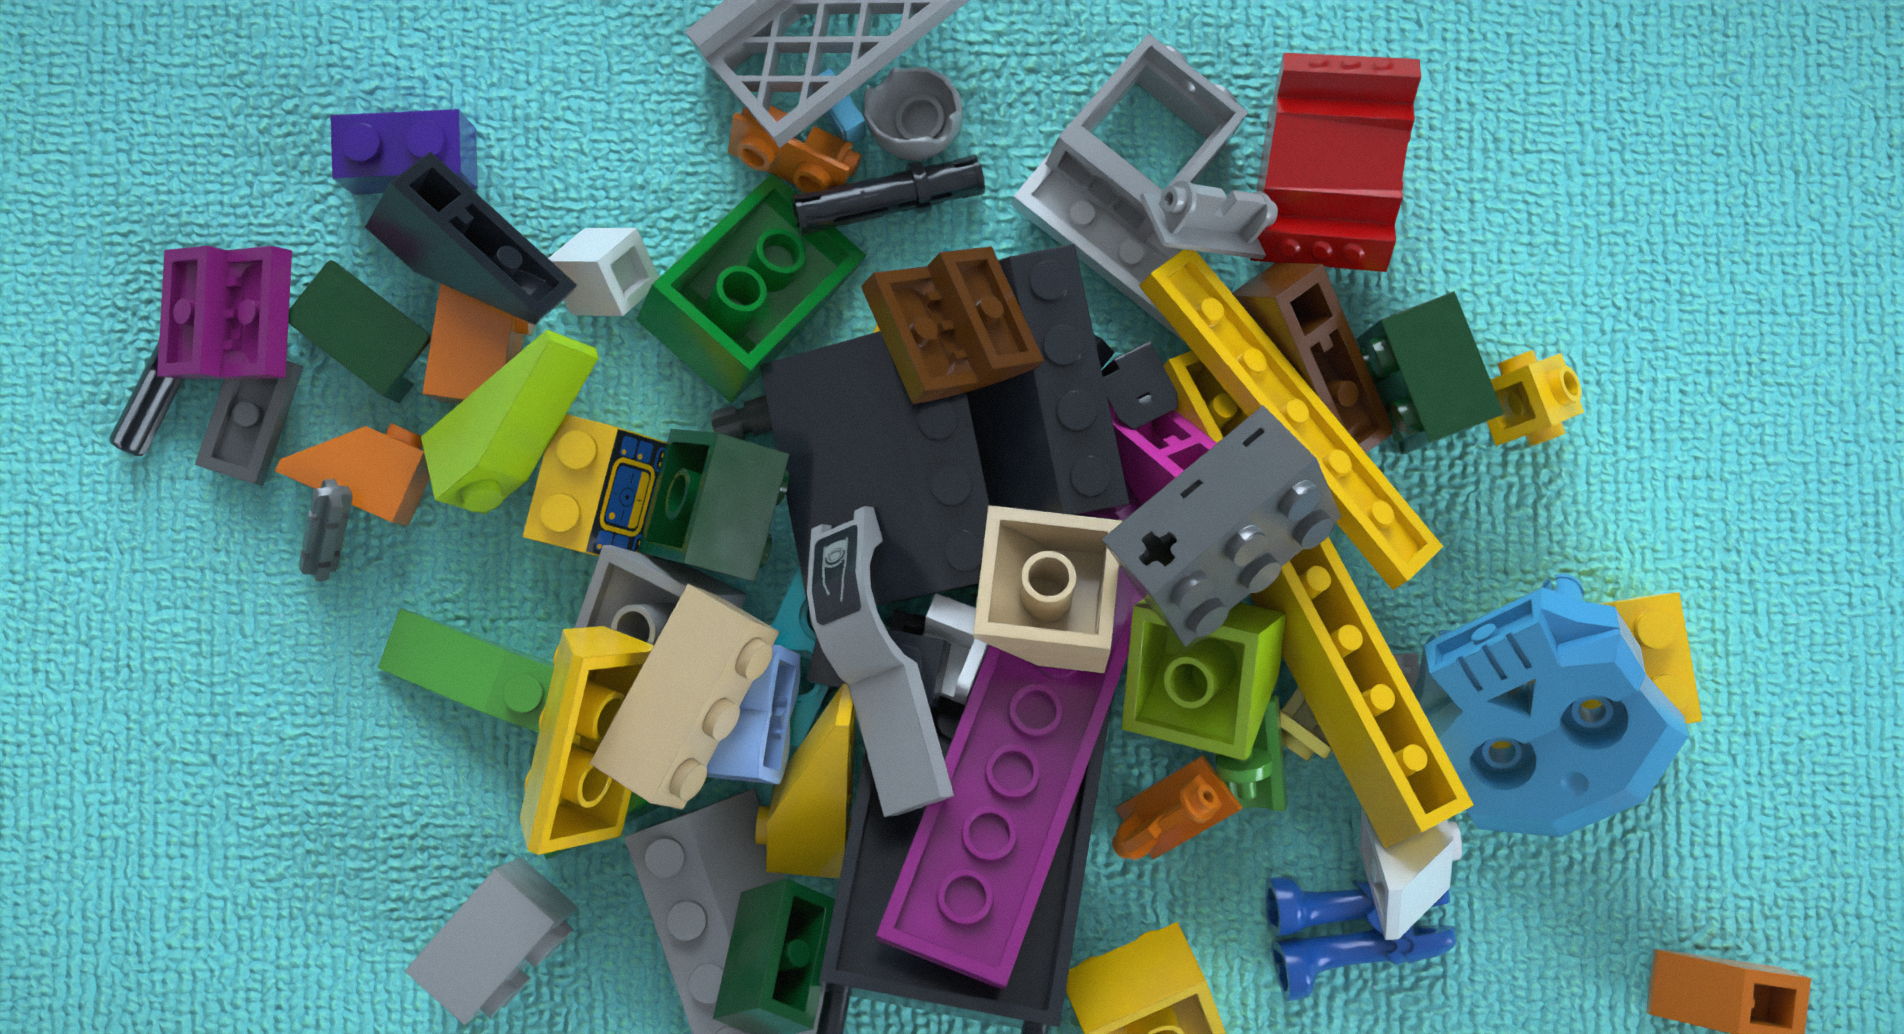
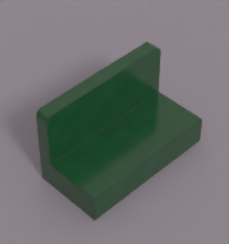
(359, 330)

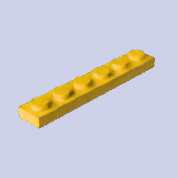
(1260, 375)

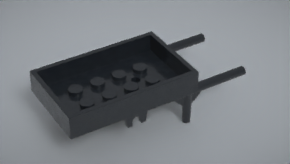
(870, 869)

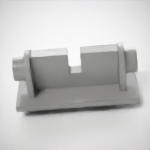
(1208, 221)

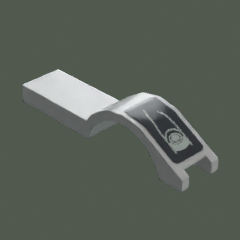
(881, 679)

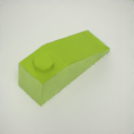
(505, 425)

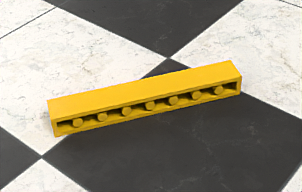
(1343, 662)

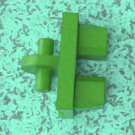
(1262, 776)

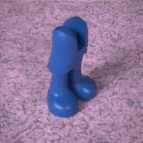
(1301, 959)

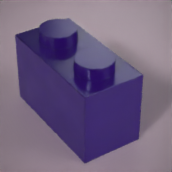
(378, 147)

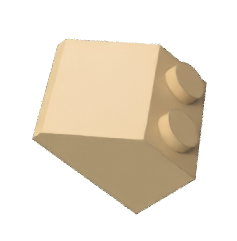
(1047, 588)

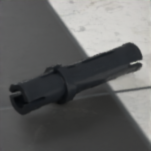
(902, 191)

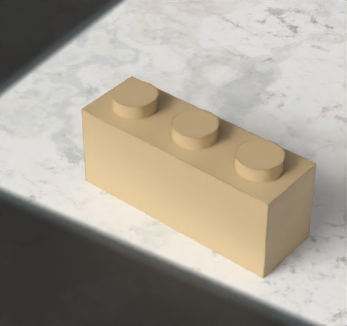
(685, 698)

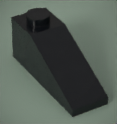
(464, 243)

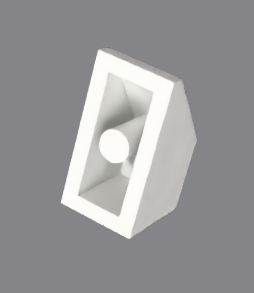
(1409, 874)

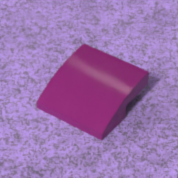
(224, 313)

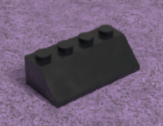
(1050, 431)

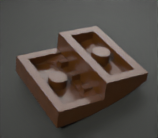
(952, 324)

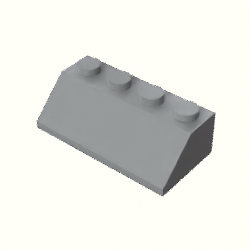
(693, 885)

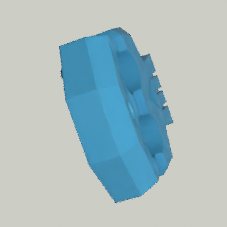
(1564, 759)

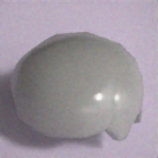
(913, 113)

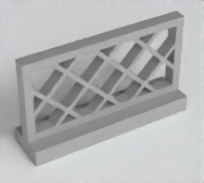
(748, 27)

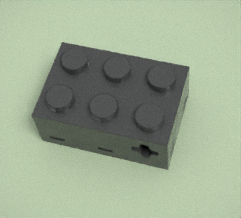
(1225, 526)

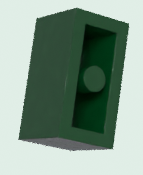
(775, 959)

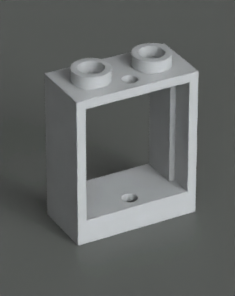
(1108, 177)

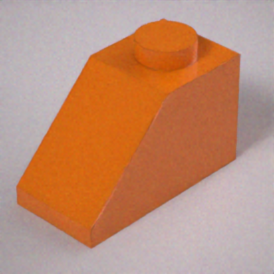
(380, 469)

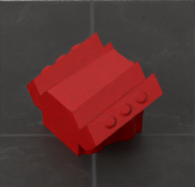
(1337, 158)

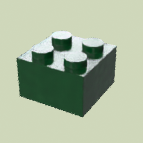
(1429, 373)
(715, 503)

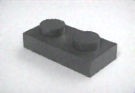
(248, 425)

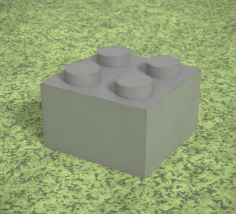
(489, 941)

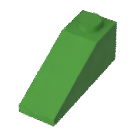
(468, 669)

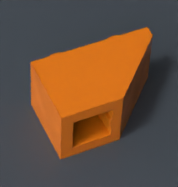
(1727, 994)

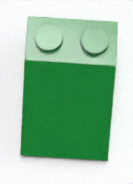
(747, 289)

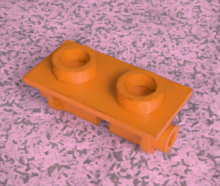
(811, 166)
(1173, 811)

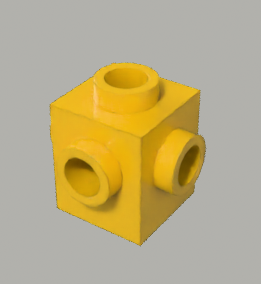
(1534, 398)

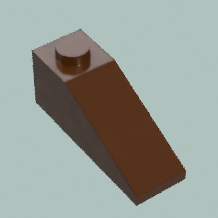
(1310, 329)

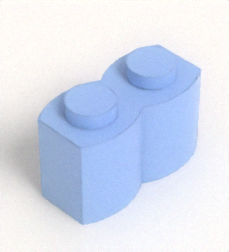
(761, 739)

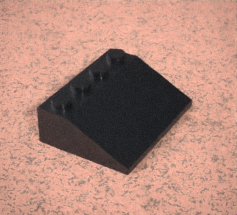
(866, 444)

